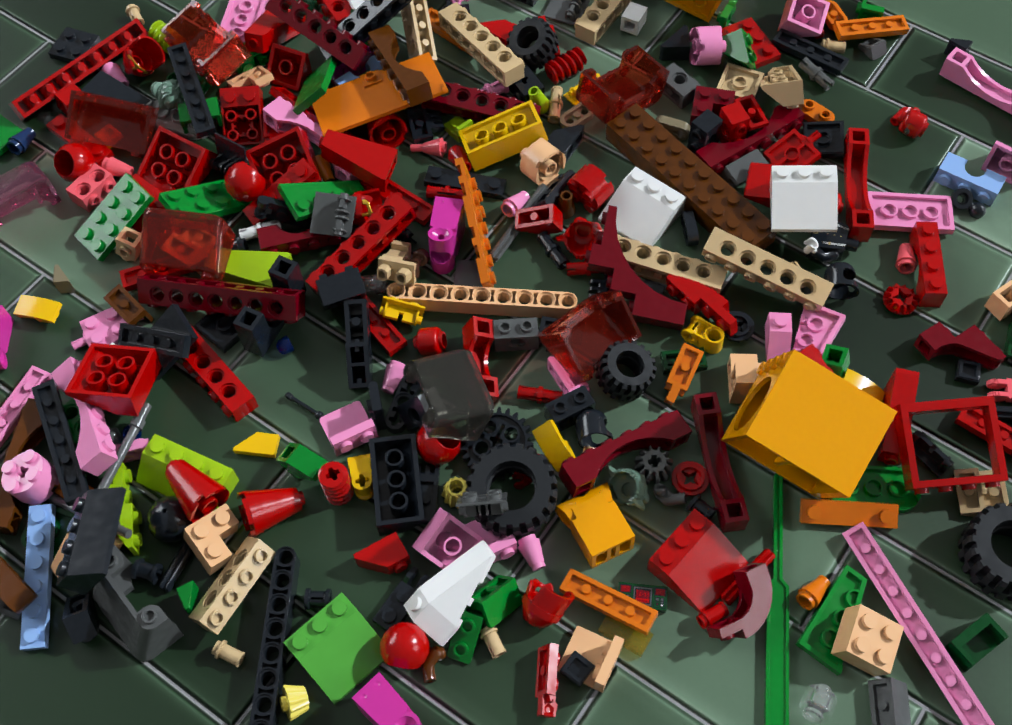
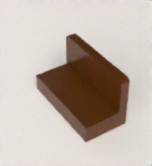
(126, 305)

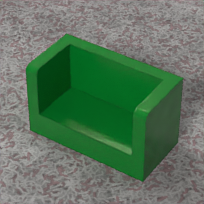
(214, 108)

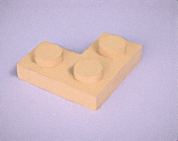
(257, 76)

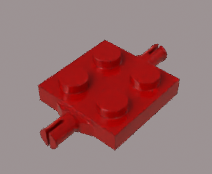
(794, 149)

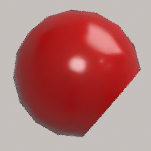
(73, 161)
(244, 182)
(436, 450)
(405, 646)

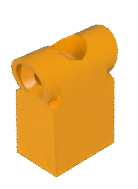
(597, 525)

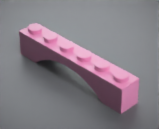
(964, 71)
(281, 118)
(95, 447)

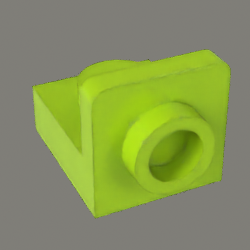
(456, 124)

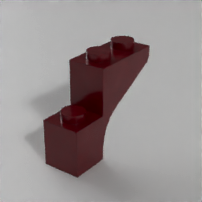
(968, 345)

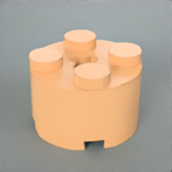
(542, 162)

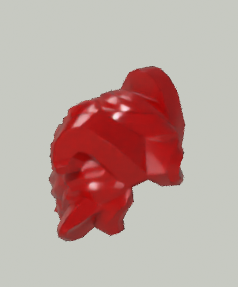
(580, 236)

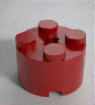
(590, 187)

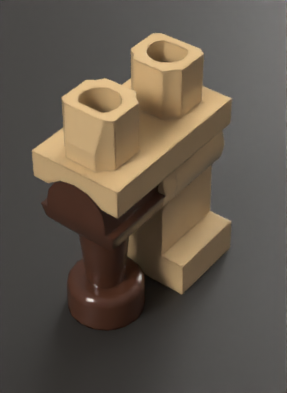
(399, 266)

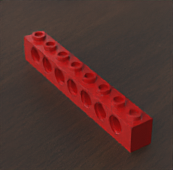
(77, 69)

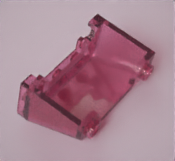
(23, 186)

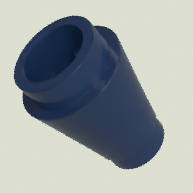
(20, 142)

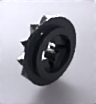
(746, 330)

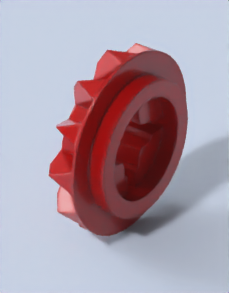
(896, 305)
(688, 469)

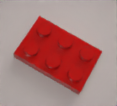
(762, 46)

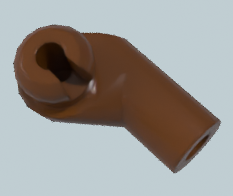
(436, 653)

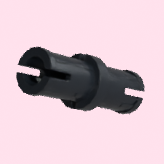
(552, 250)

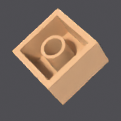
(867, 640)

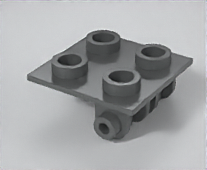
(566, 10)
(333, 214)
(469, 500)

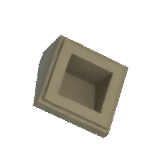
(61, 281)

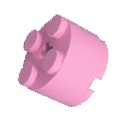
(706, 45)
(29, 477)

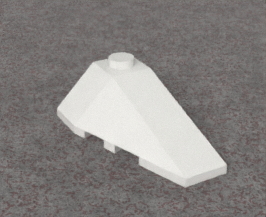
(443, 598)

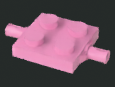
(100, 329)

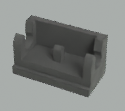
(738, 170)

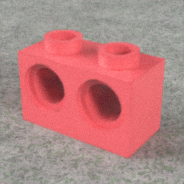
(91, 187)

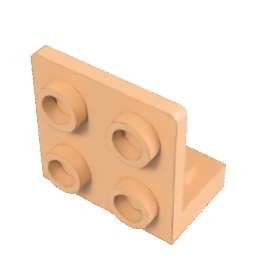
(597, 650)

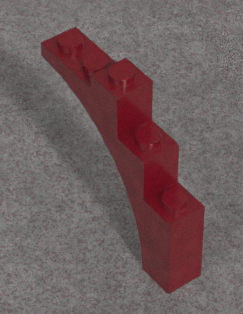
(647, 304)

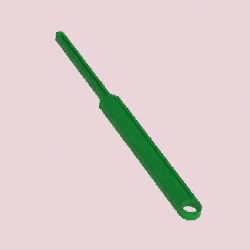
(777, 625)

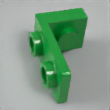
(868, 11)
(466, 637)

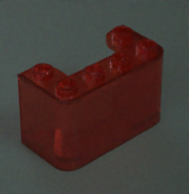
(211, 47)
(635, 81)

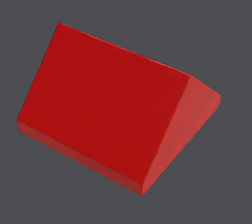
(288, 66)

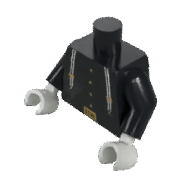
(830, 245)

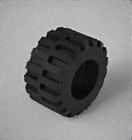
(525, 34)
(636, 359)

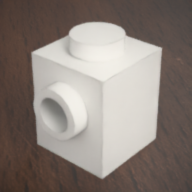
(633, 18)

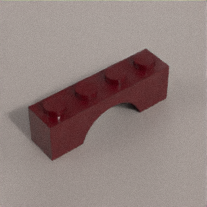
(276, 240)

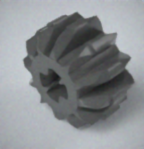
(654, 457)

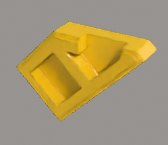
(259, 445)

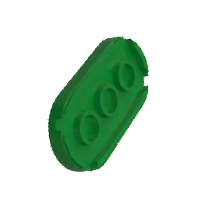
(884, 485)

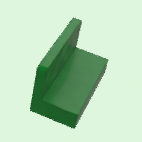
(497, 599)

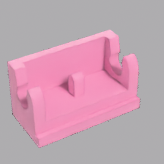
(562, 378)

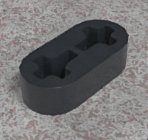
(689, 228)

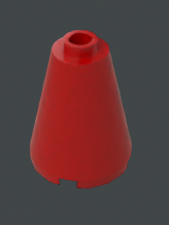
(387, 130)
(194, 489)
(268, 507)

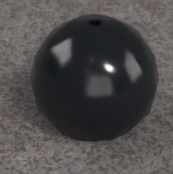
(167, 520)

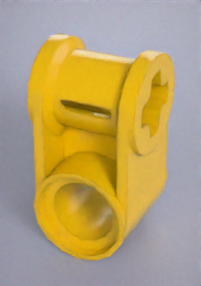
(700, 334)
(361, 475)

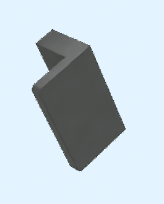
(889, 702)

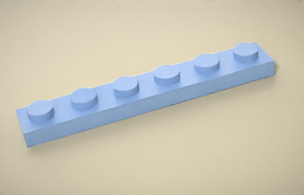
(38, 576)

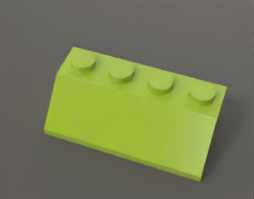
(162, 451)

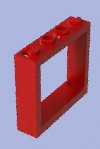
(907, 451)

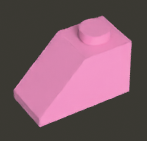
(778, 334)

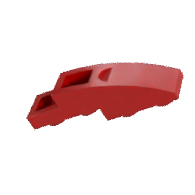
(704, 299)

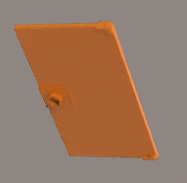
(371, 96)

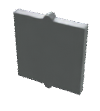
(467, 273)

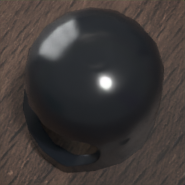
(842, 277)
(589, 423)

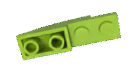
(130, 516)

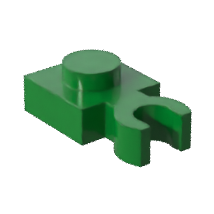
(724, 17)

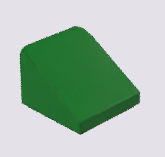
(188, 596)

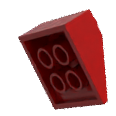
(281, 153)
(174, 162)
(115, 377)
(697, 562)

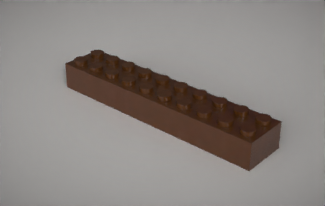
(672, 163)

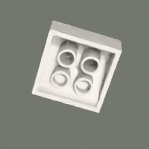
(804, 198)
(645, 207)

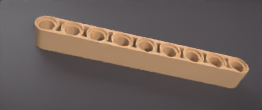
(492, 297)

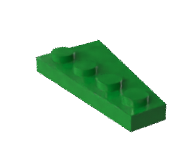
(301, 196)
(823, 627)

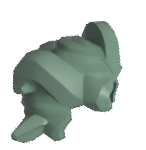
(168, 94)
(629, 487)

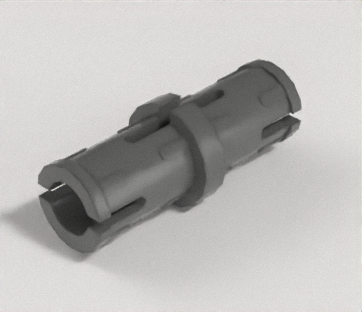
(816, 74)

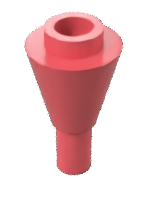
(434, 147)

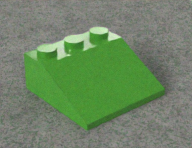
(336, 648)

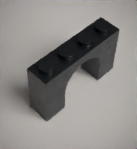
(251, 325)

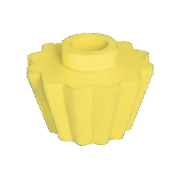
(449, 489)
(294, 701)

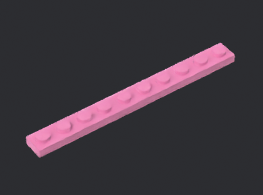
(916, 627)

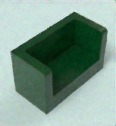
(976, 642)

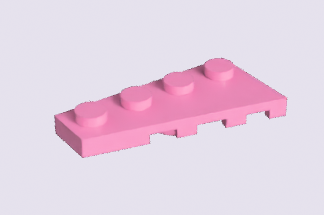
(818, 328)

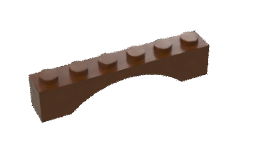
(410, 83)
(25, 436)

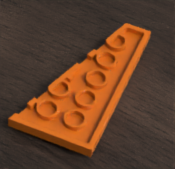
(475, 215)

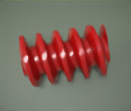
(565, 65)
(336, 483)

